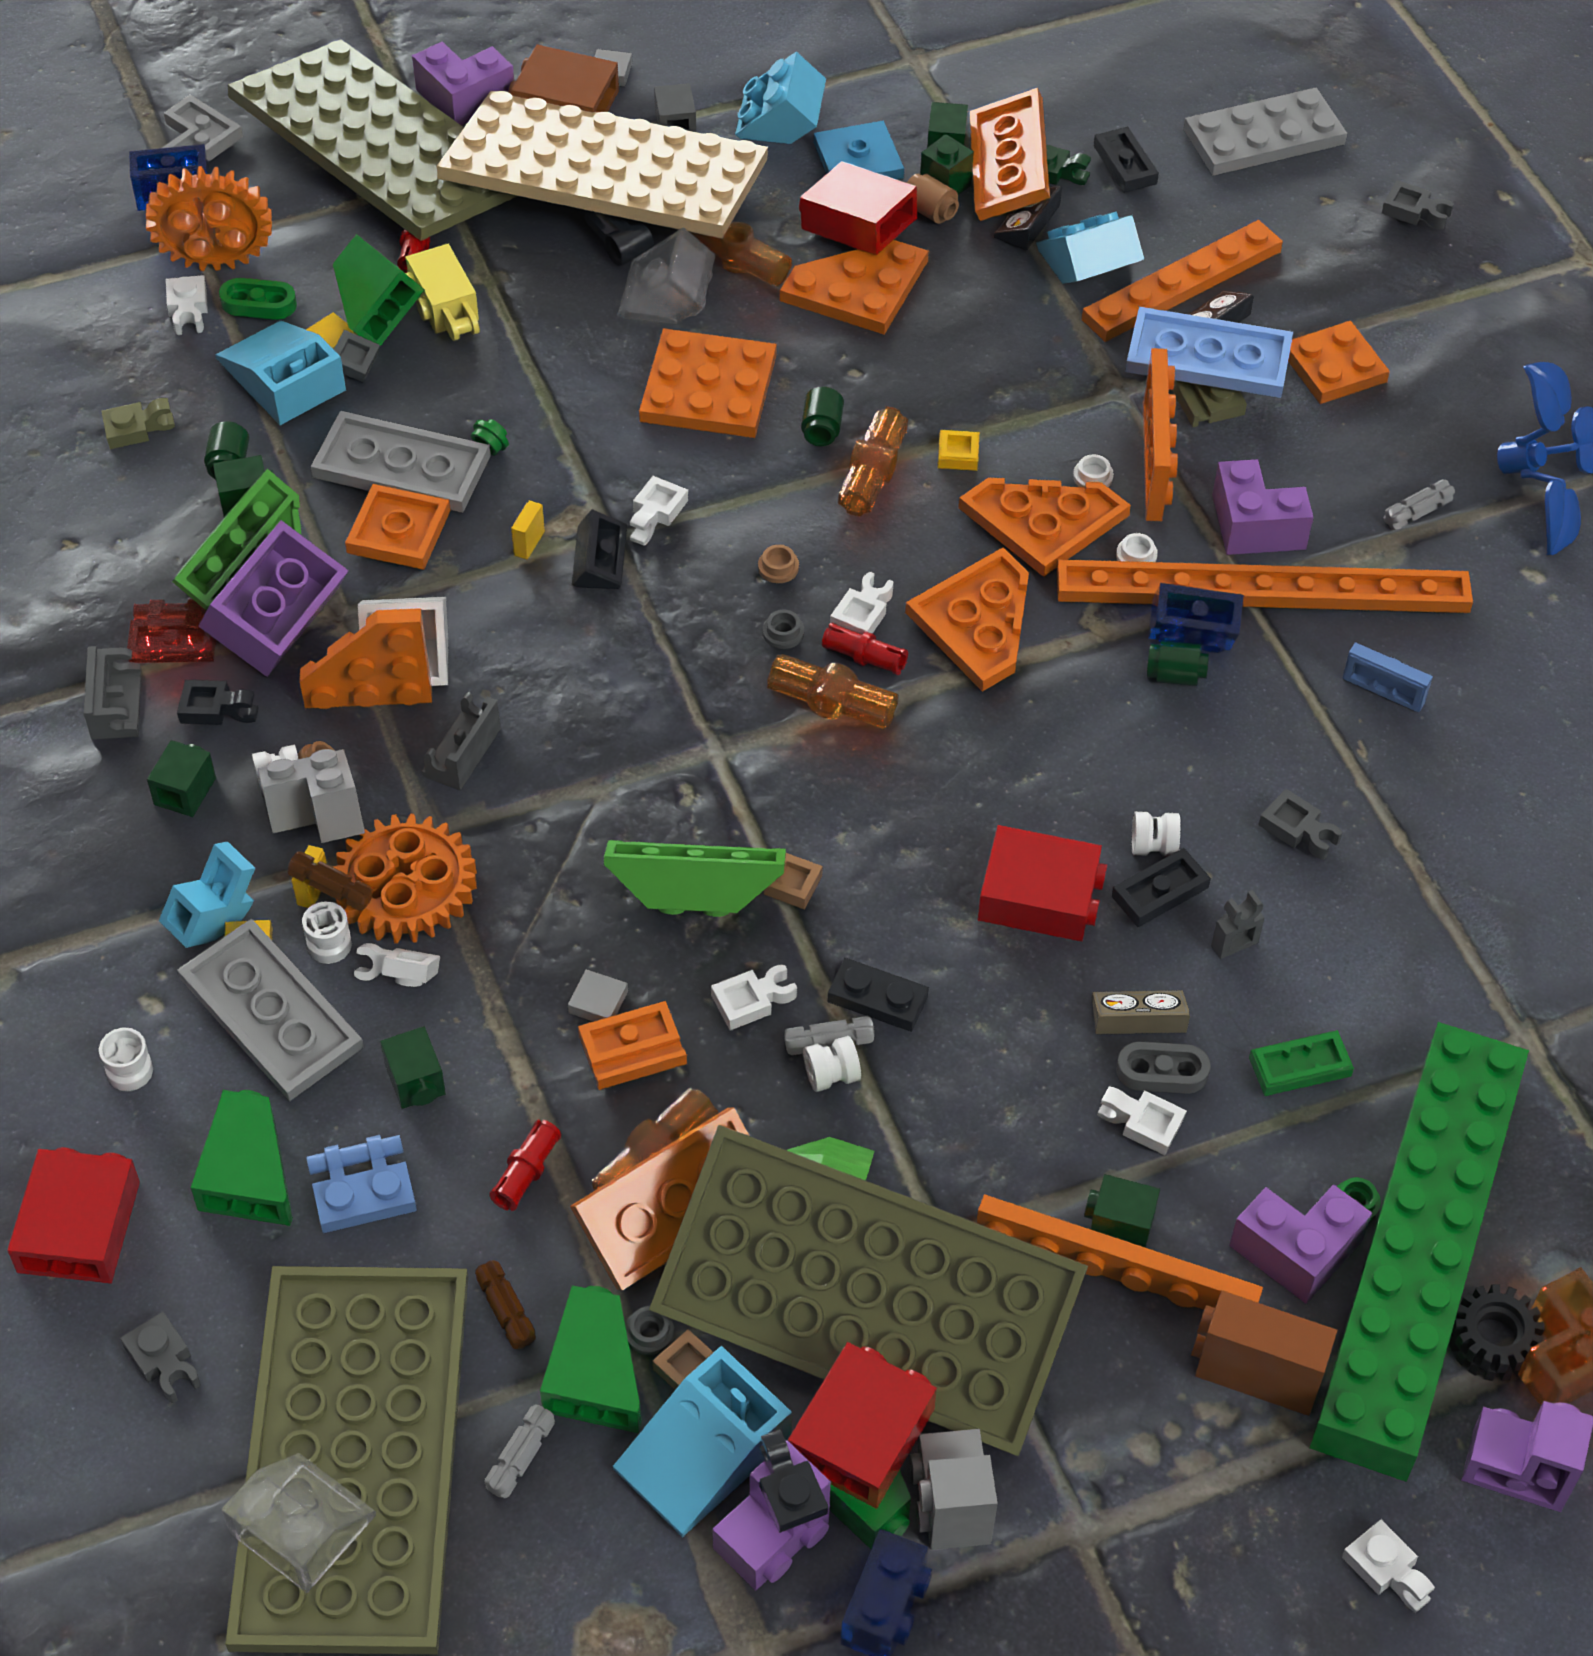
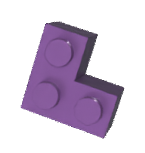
(457, 84)
(1258, 517)
(1299, 1248)
(1529, 1458)
(750, 1536)

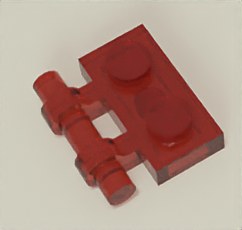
(169, 633)

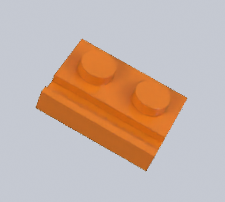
(632, 1045)

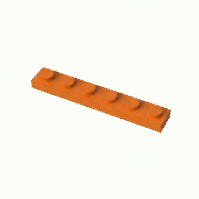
(1182, 279)
(1115, 1258)

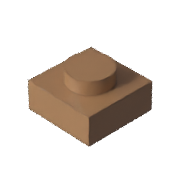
(797, 882)
(681, 1358)

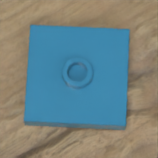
(862, 146)

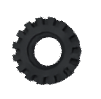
(1502, 1308)

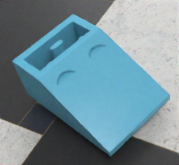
(285, 369)
(703, 1441)

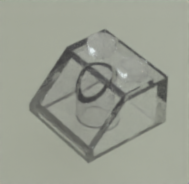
(668, 280)
(296, 1518)

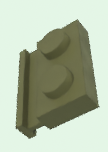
(1208, 402)

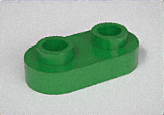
(257, 298)

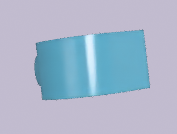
(201, 907)

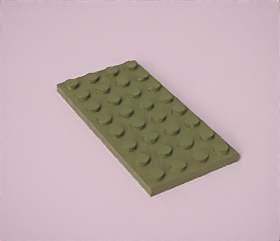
(366, 134)
(818, 1258)
(367, 1390)

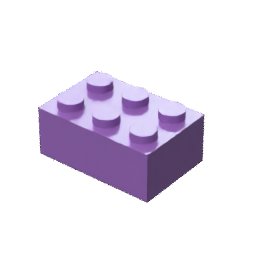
(273, 598)

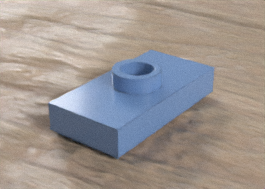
(1387, 677)

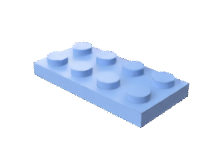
(1212, 351)

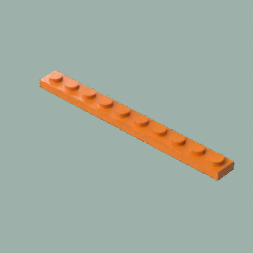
(1270, 585)

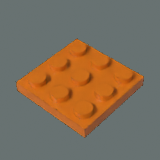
(708, 383)

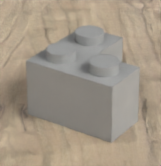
(312, 792)
(954, 1489)

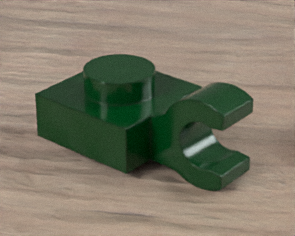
(1064, 167)

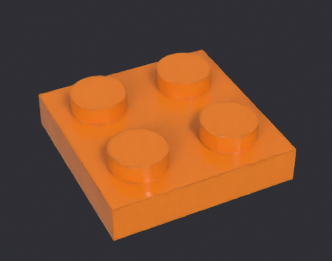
(1336, 362)
(398, 526)

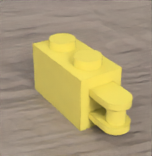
(448, 294)

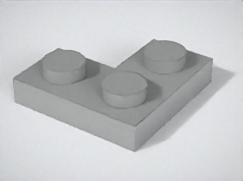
(201, 125)

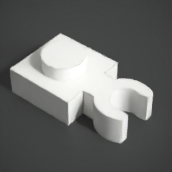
(186, 301)
(863, 609)
(748, 999)

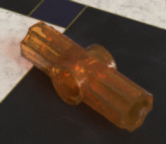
(745, 253)
(873, 461)
(832, 691)
(651, 1136)

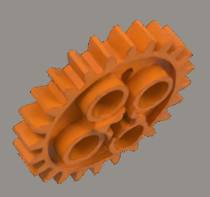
(206, 208)
(409, 877)

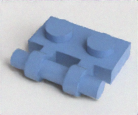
(363, 1195)

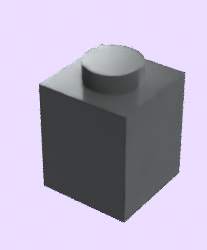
(675, 106)

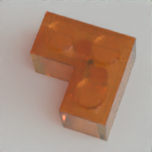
(1563, 1364)

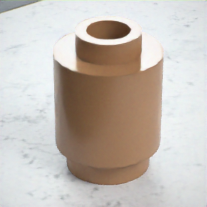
(934, 198)

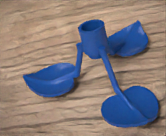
(1525, 455)

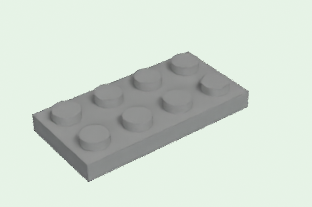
(1264, 131)
(401, 457)
(270, 1009)

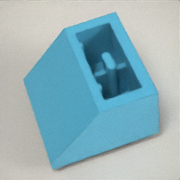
(781, 102)
(1091, 247)

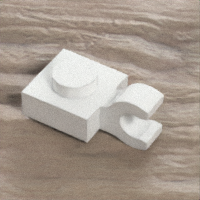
(656, 503)
(407, 966)
(1147, 1121)
(1387, 1561)

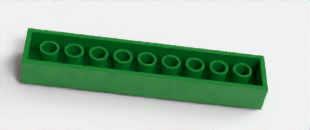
(1420, 1254)

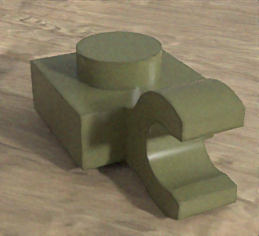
(131, 423)

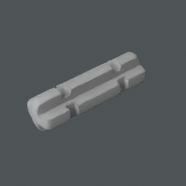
(1419, 504)
(824, 1034)
(519, 1451)

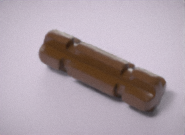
(330, 880)
(505, 1304)

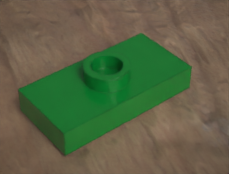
(1301, 1063)

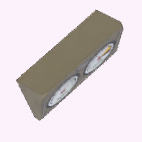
(1140, 1012)

